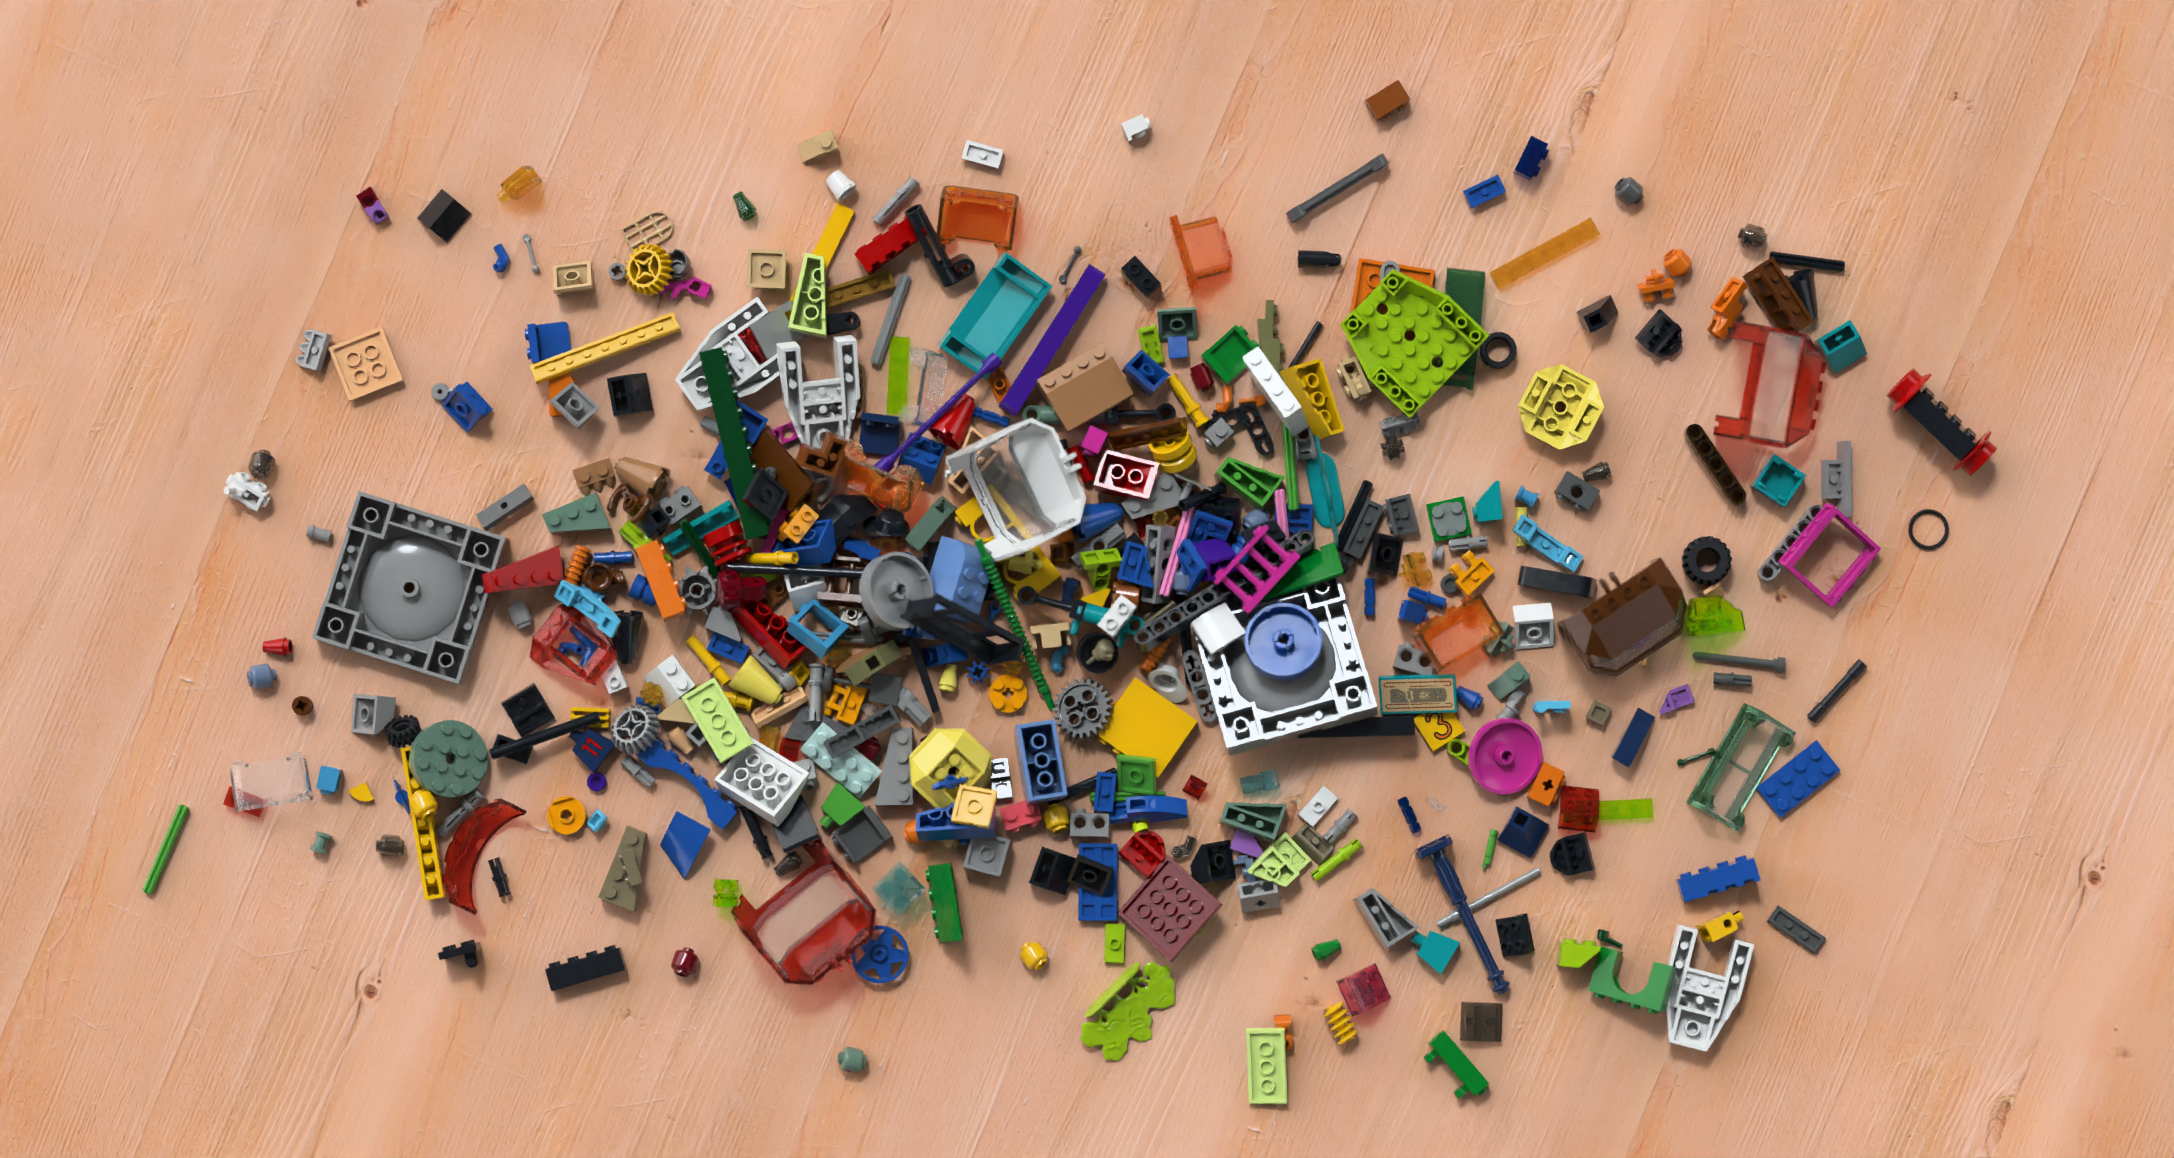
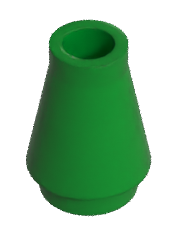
(1325, 950)

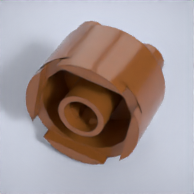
(1128, 590)

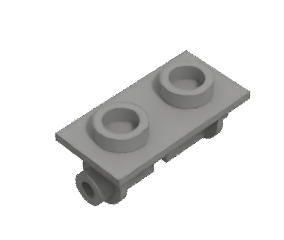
(1391, 425)

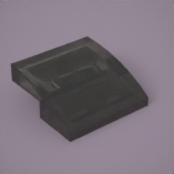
(1481, 1021)

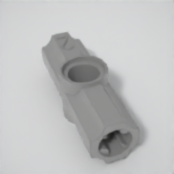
(1109, 538)
(909, 704)

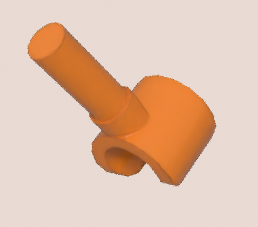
(1259, 400)

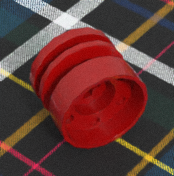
(727, 543)

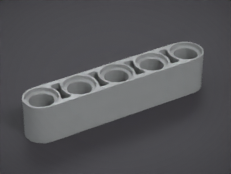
(1782, 546)

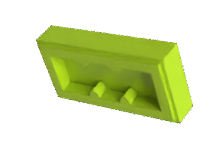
(1151, 343)
(1114, 943)

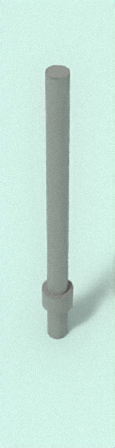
(1454, 915)

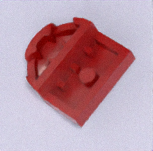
(1144, 852)

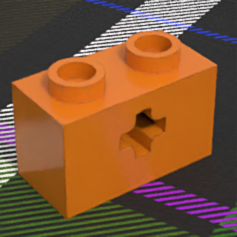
(1546, 773)

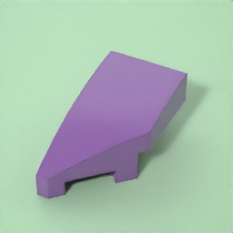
(1677, 698)
(1246, 844)

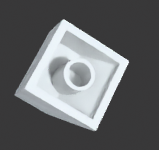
(1533, 626)
(672, 679)

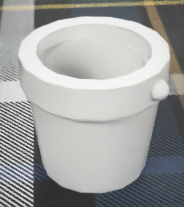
(840, 185)

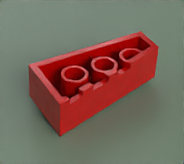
(770, 632)

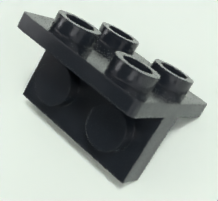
(1515, 935)

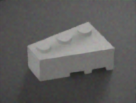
(1164, 496)
(1383, 918)

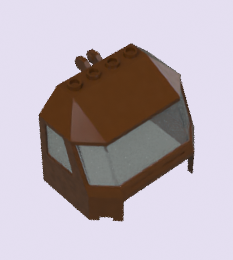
(1628, 620)

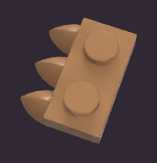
(594, 475)

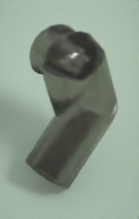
(1185, 849)

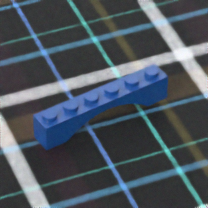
(718, 809)

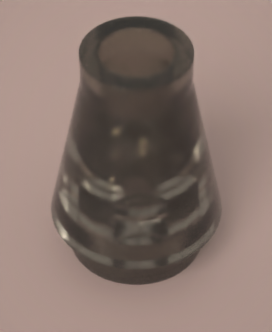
(1597, 472)
(789, 863)

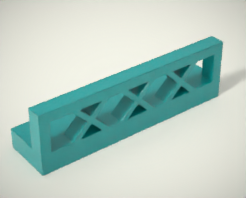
(710, 521)

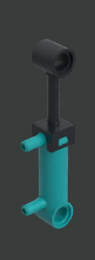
(1080, 611)

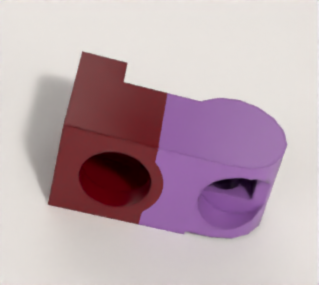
(372, 205)

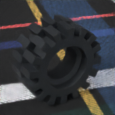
(402, 731)

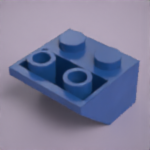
(924, 456)

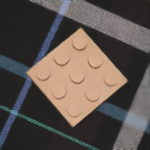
(365, 364)

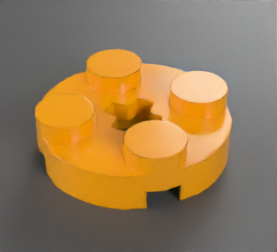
(999, 686)
(557, 809)

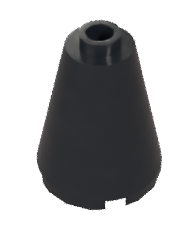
(1804, 285)
(628, 635)

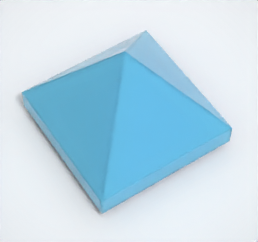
(597, 821)

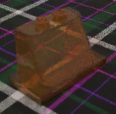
(1201, 249)

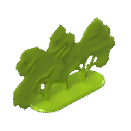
(1129, 1015)

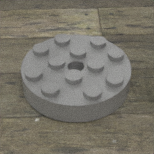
(890, 574)

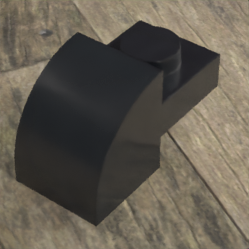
(520, 756)

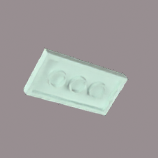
(849, 769)

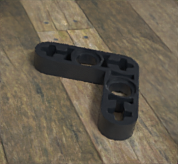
(1241, 419)

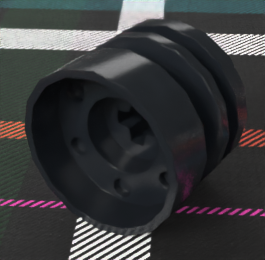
(1084, 653)

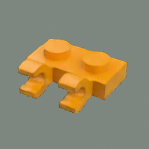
(1473, 576)

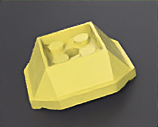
(1580, 400)
(938, 754)

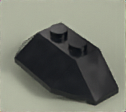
(847, 514)

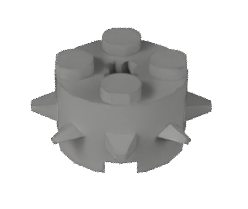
(708, 594)

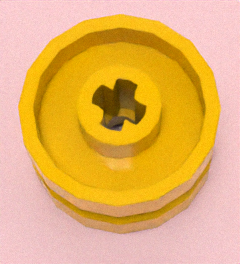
(1174, 454)

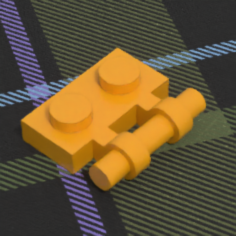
(850, 705)

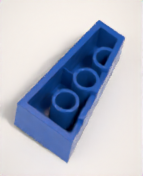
(937, 825)
(1717, 878)

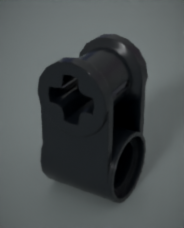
(837, 322)

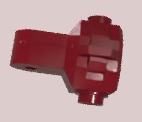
(734, 589)

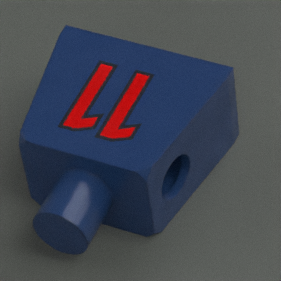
(591, 747)

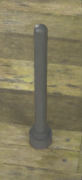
(1776, 664)

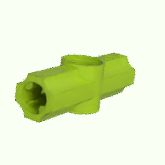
(637, 537)

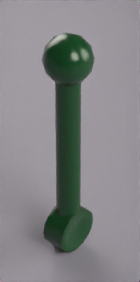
(1711, 751)

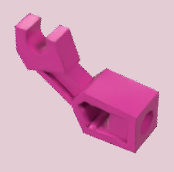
(676, 288)

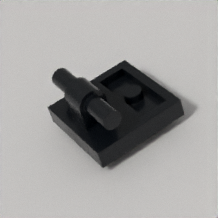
(468, 948)

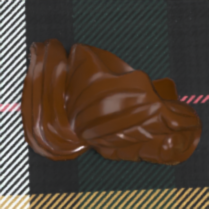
(600, 577)

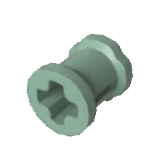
(321, 842)

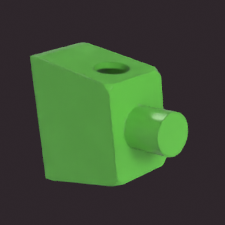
(840, 806)

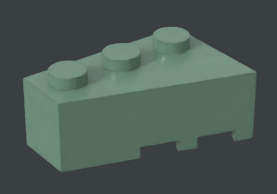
(578, 516)
(1253, 818)

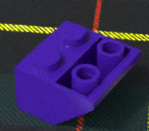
(1216, 555)

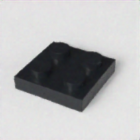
(765, 495)

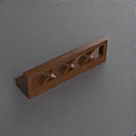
(1148, 433)

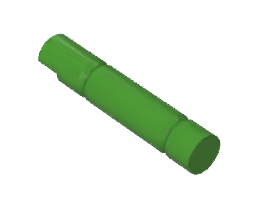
(1490, 848)

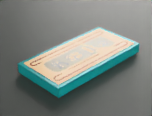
(1418, 693)

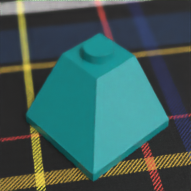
(1489, 505)

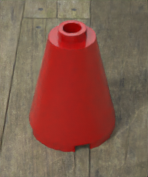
(954, 423)

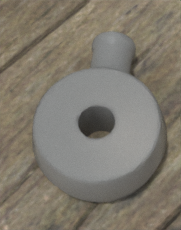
(445, 391)

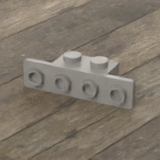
(1836, 478)

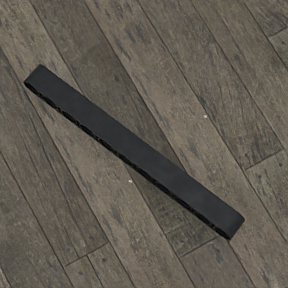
(1214, 592)

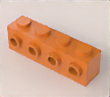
(660, 580)

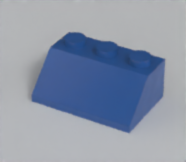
(815, 546)

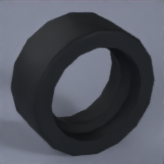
(1512, 350)

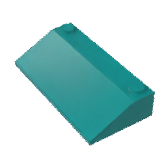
(995, 313)

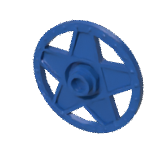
(881, 955)

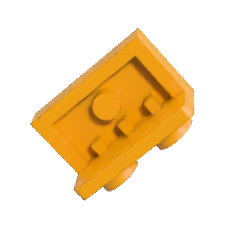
(798, 525)

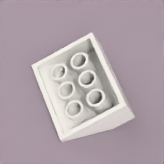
(763, 782)

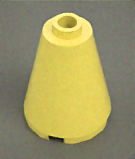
(756, 682)

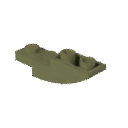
(1270, 346)

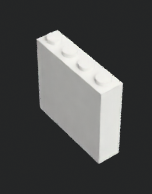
(1275, 391)

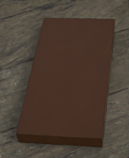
(770, 452)

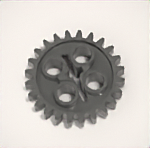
(1079, 692)

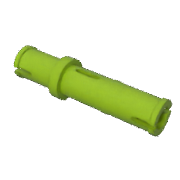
(1337, 859)

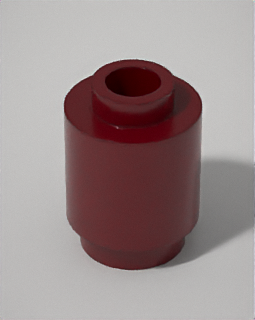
(1201, 377)

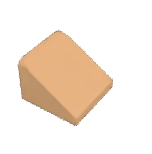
(1713, 590)

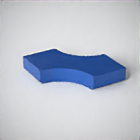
(862, 548)

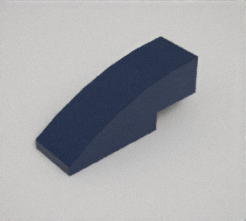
(1633, 737)

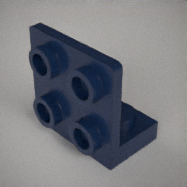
(879, 433)

